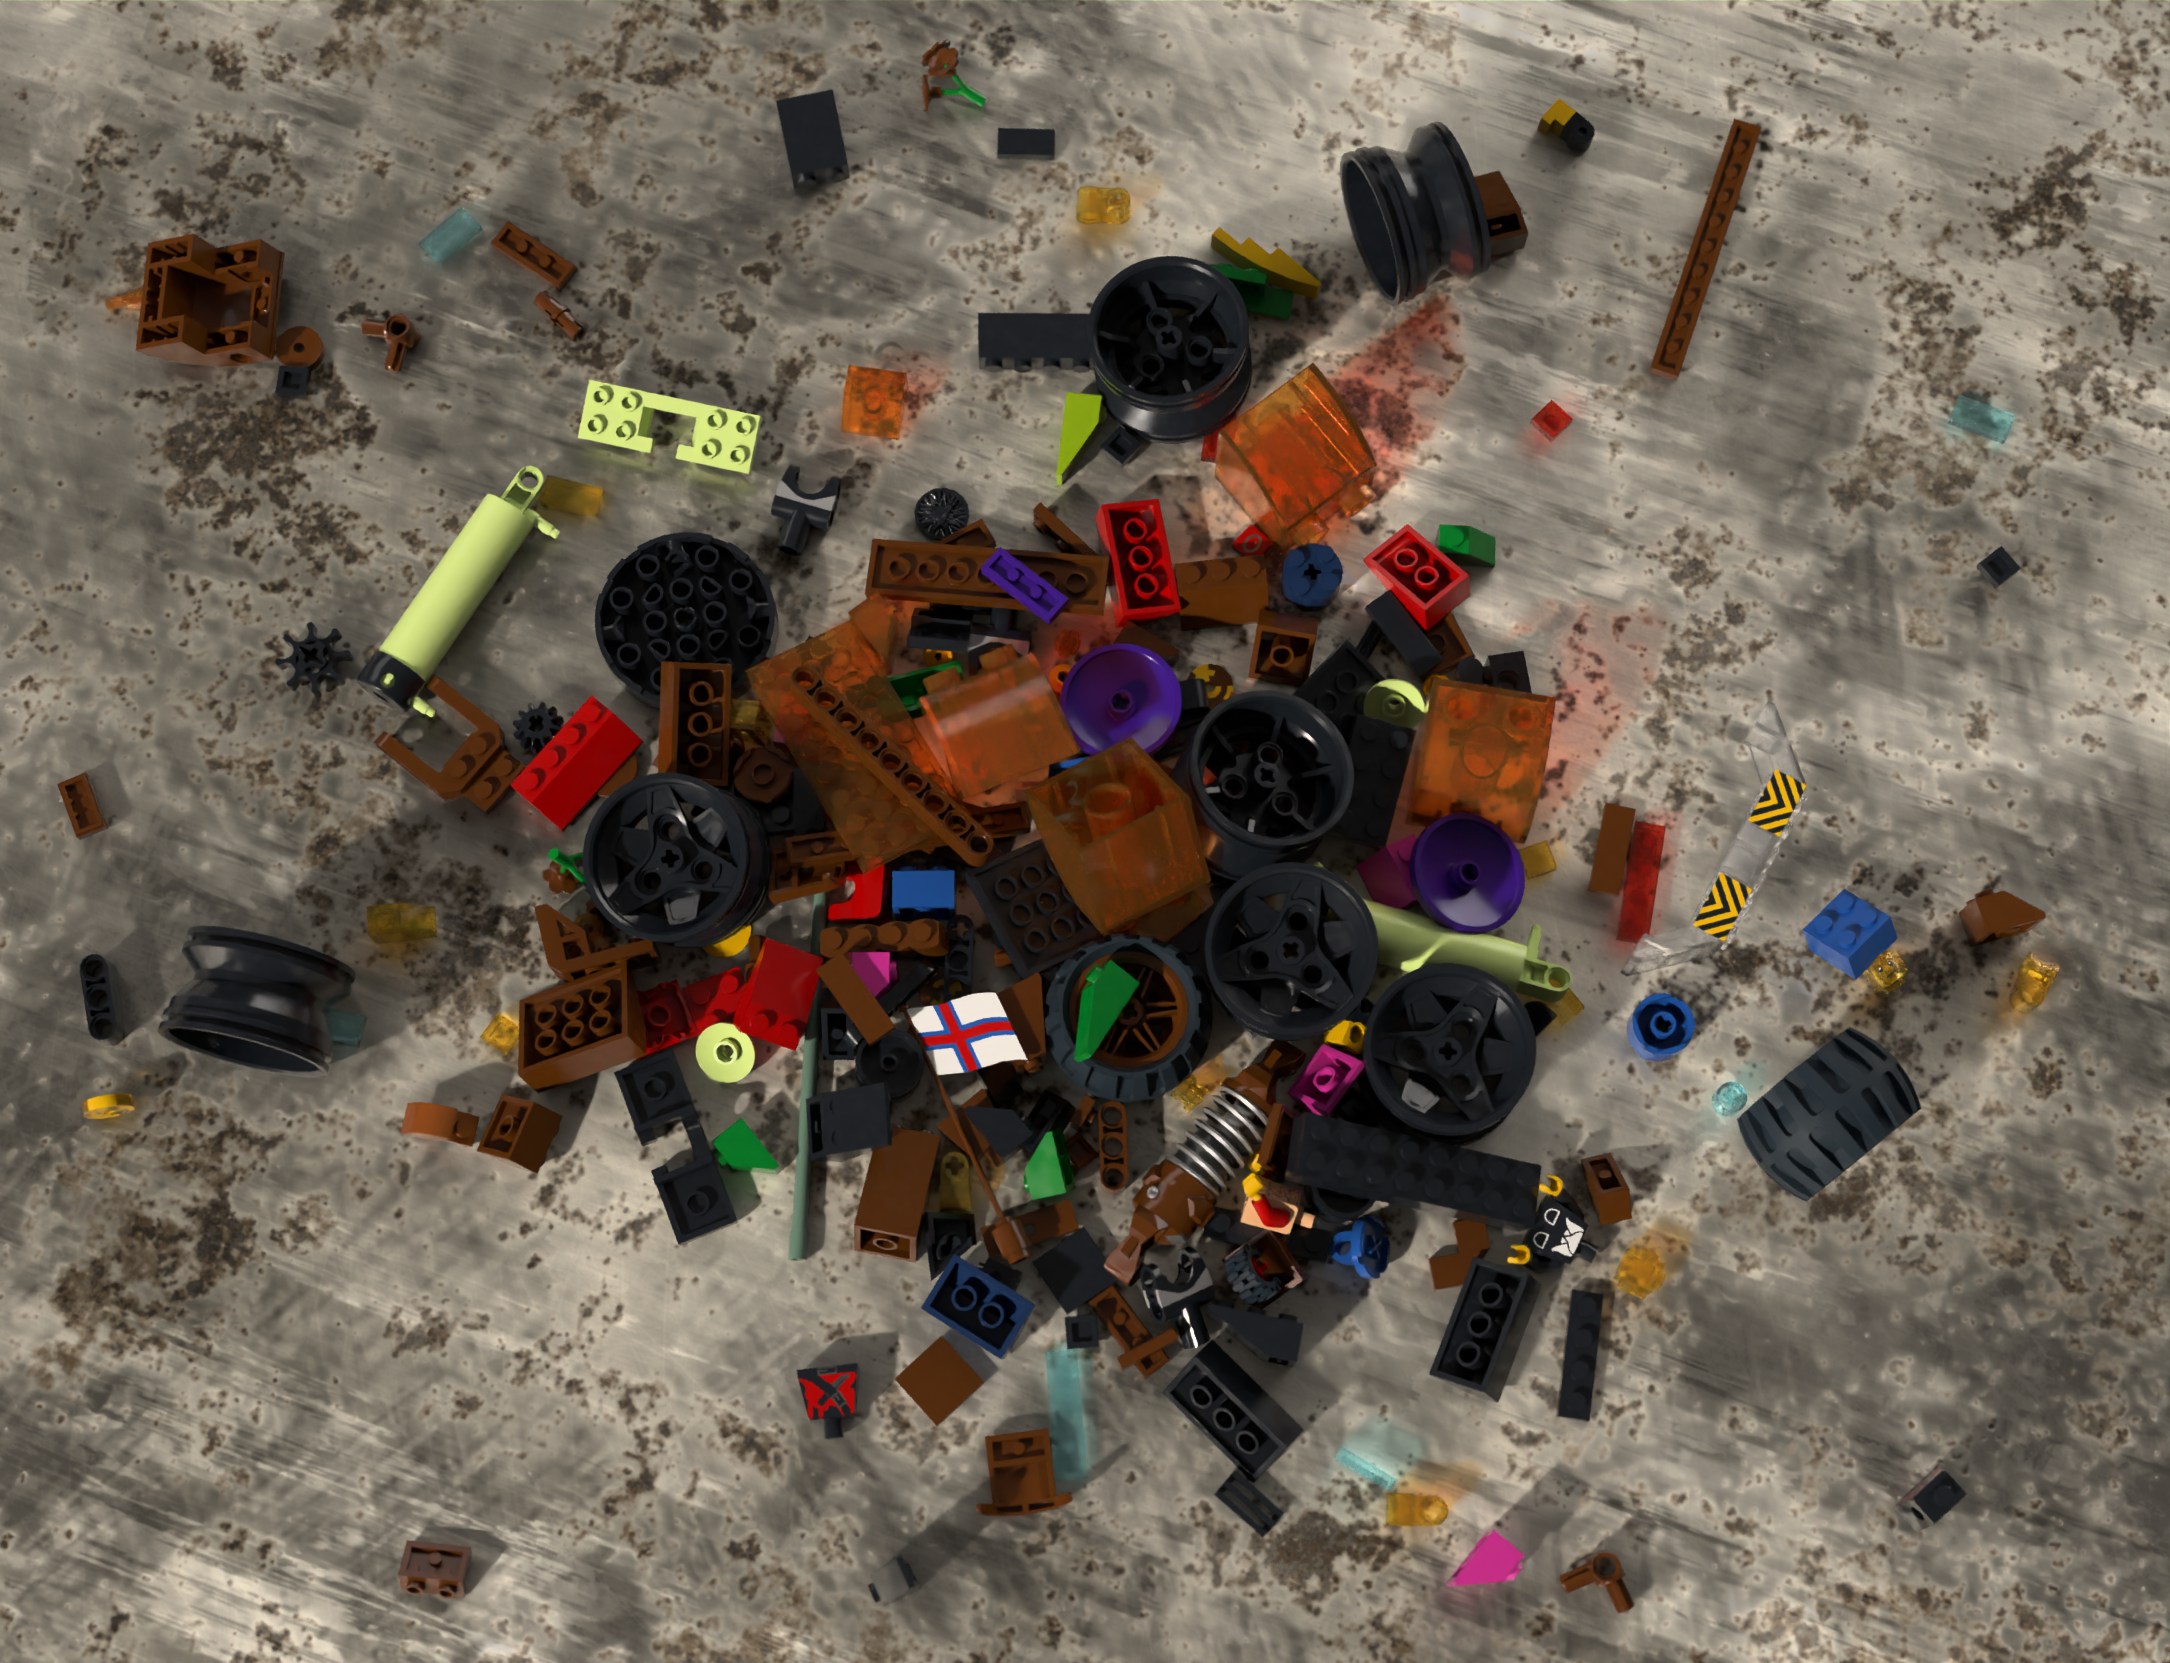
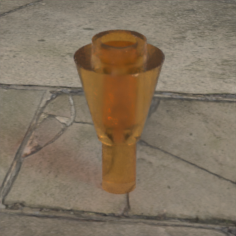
(128, 301)

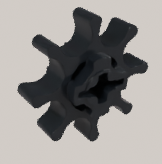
(316, 648)

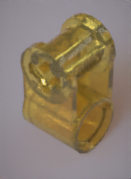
(1099, 205)
(2034, 978)
(955, 1189)
(1408, 1510)

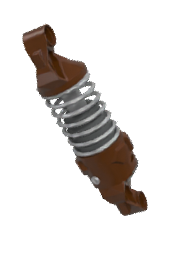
(1185, 1187)

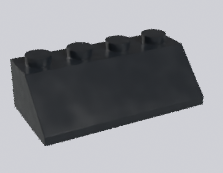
(1033, 342)
(1486, 1329)
(1232, 1410)

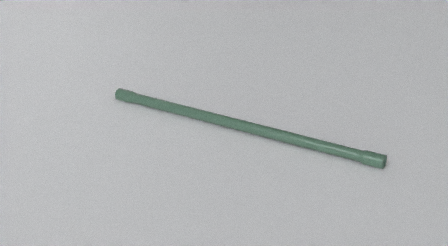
(799, 1233)

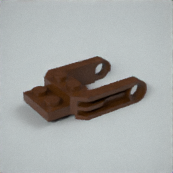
(479, 767)

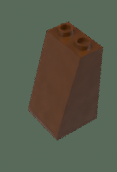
(897, 1195)

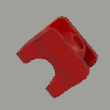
(870, 900)

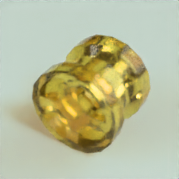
(1190, 1093)

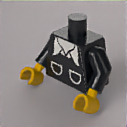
(1556, 1233)

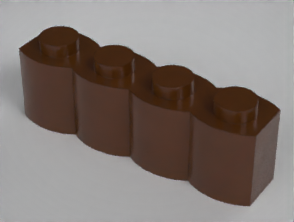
(901, 939)

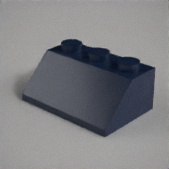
(978, 1307)

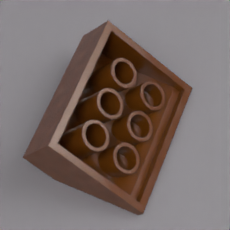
(580, 1028)

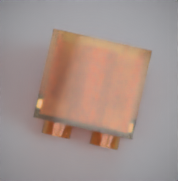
(1296, 461)
(995, 722)
(1480, 755)
(1119, 836)

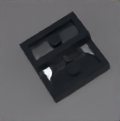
(940, 630)

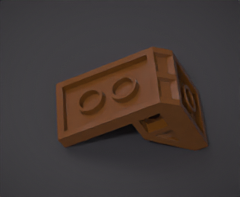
(572, 954)

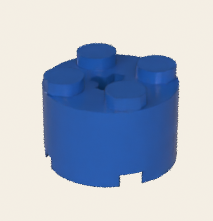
(1667, 1012)

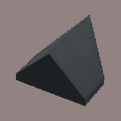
(947, 1236)

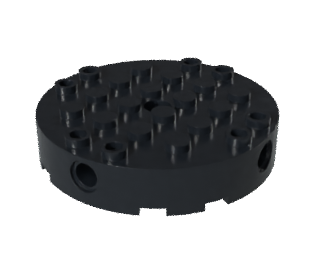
(678, 581)

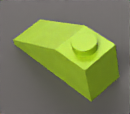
(1079, 430)

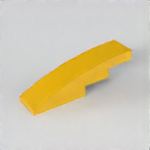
(1278, 266)

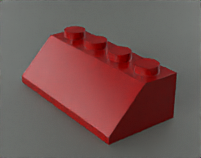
(1140, 562)
(577, 763)

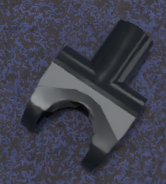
(803, 510)
(995, 635)
(1182, 1298)

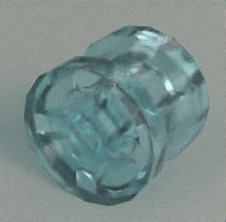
(1723, 1101)

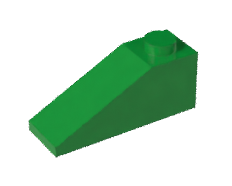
(1100, 1005)

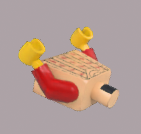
(1270, 1203)

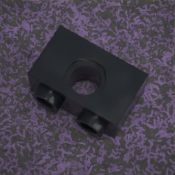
(1507, 668)

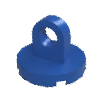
(1368, 1247)

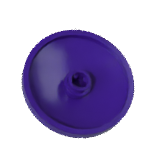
(1121, 695)
(1467, 873)

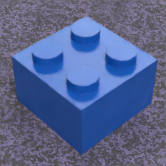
(924, 894)
(1850, 933)

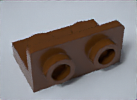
(434, 1569)

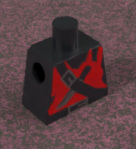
(830, 1396)
(1932, 1497)

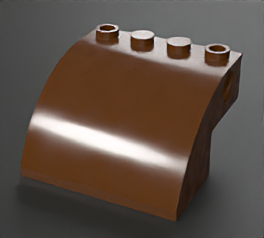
(210, 302)

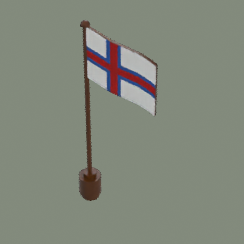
(962, 1039)

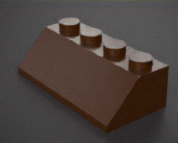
(695, 720)

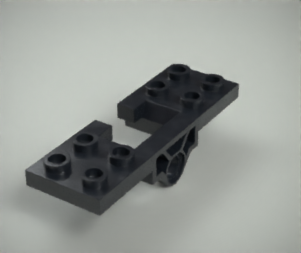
(695, 1192)

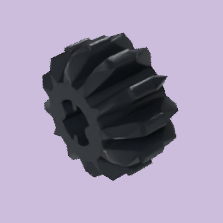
(525, 726)

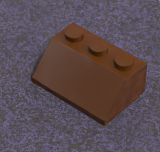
(1221, 592)

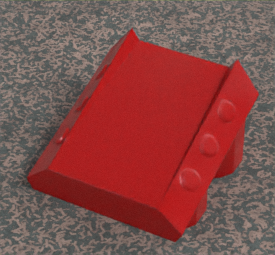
(665, 1016)

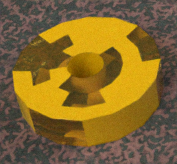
(108, 1106)

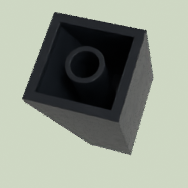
(813, 139)

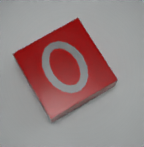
(1251, 542)

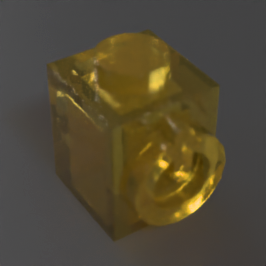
(1639, 1272)

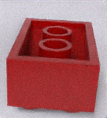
(1419, 576)
(778, 994)

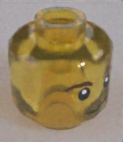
(1886, 972)

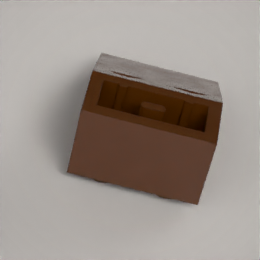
(1502, 213)

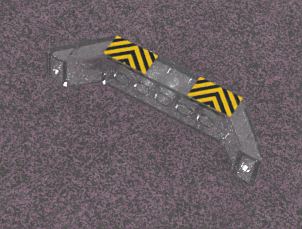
(1745, 859)

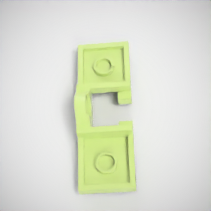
(625, 417)

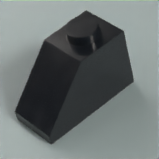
(834, 1026)
(1001, 1129)

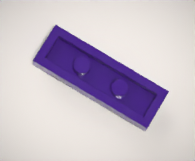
(1025, 585)

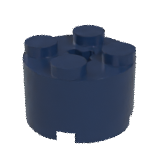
(1297, 584)

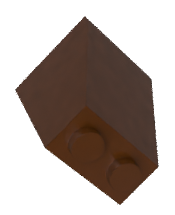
(1025, 1009)

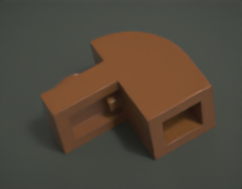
(439, 1123)

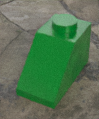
(1466, 545)
(743, 1150)
(1049, 1167)

